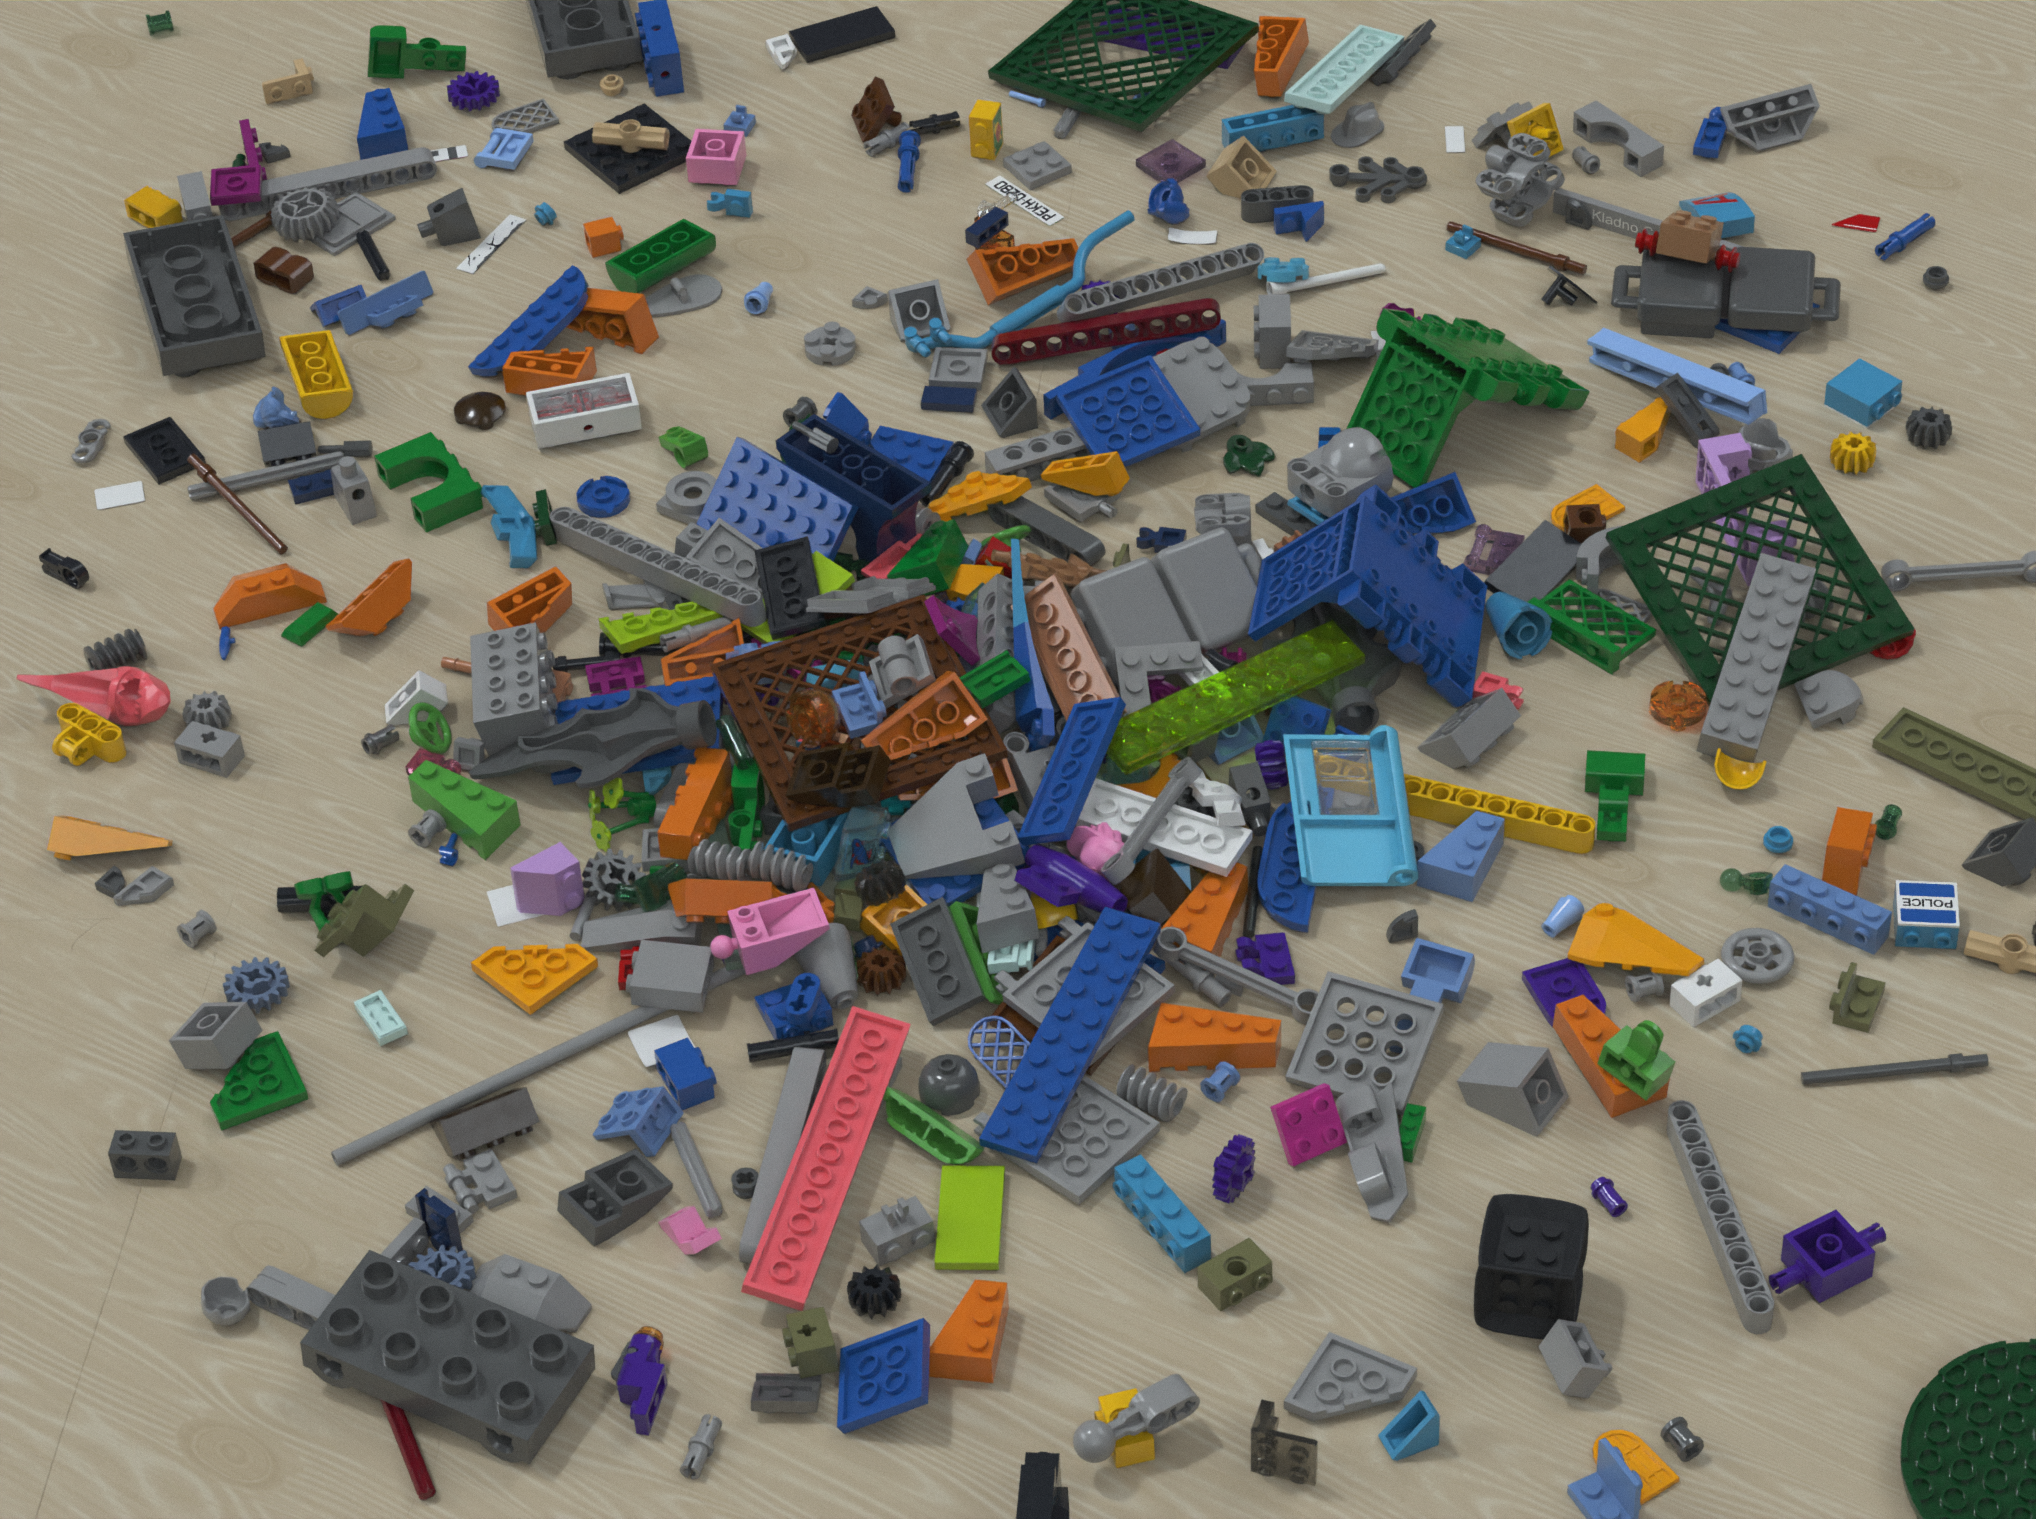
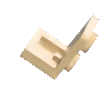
(289, 86)

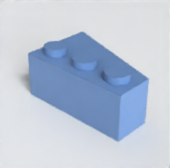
(1463, 857)

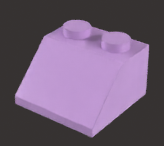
(548, 882)

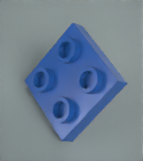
(1296, 717)

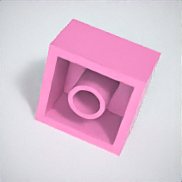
(716, 156)

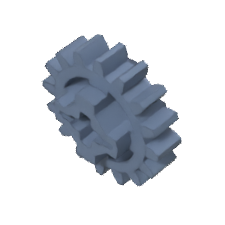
(258, 984)
(447, 1266)

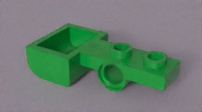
(392, 55)
(1614, 778)
(748, 799)

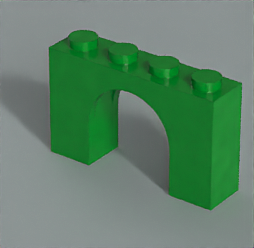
(429, 458)

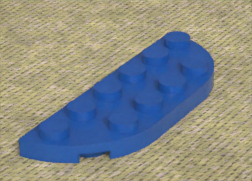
(537, 324)
(1279, 874)

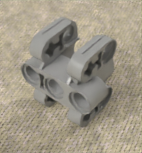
(1517, 178)
(1225, 511)

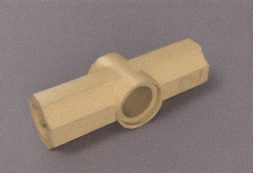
(630, 136)
(2010, 952)

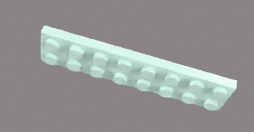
(1343, 69)

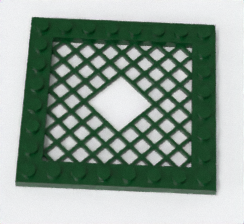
(1017, 70)
(1795, 475)

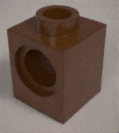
(1577, 515)

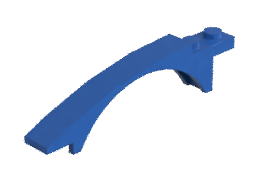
(1126, 355)

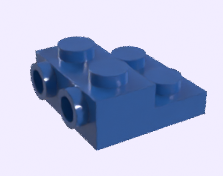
(772, 1009)

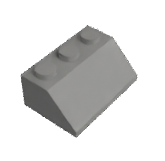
(1471, 730)

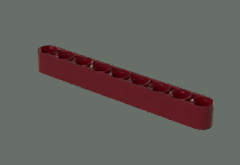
(1114, 322)

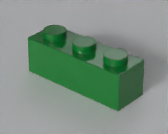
(1411, 1129)

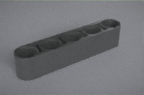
(1048, 530)

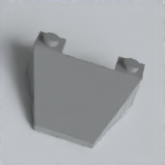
(944, 832)

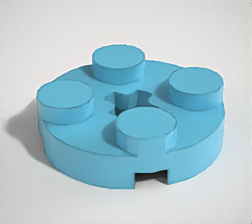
(1283, 271)

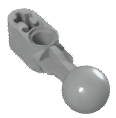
(1148, 1411)

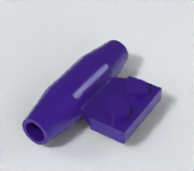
(1067, 881)

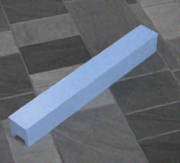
(1654, 366)

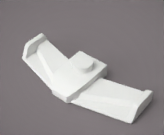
(1222, 798)

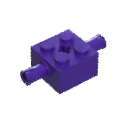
(1827, 1256)

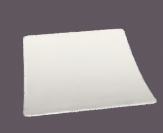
(657, 1035)

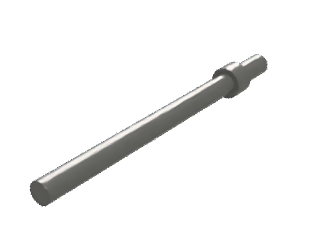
(1954, 1063)

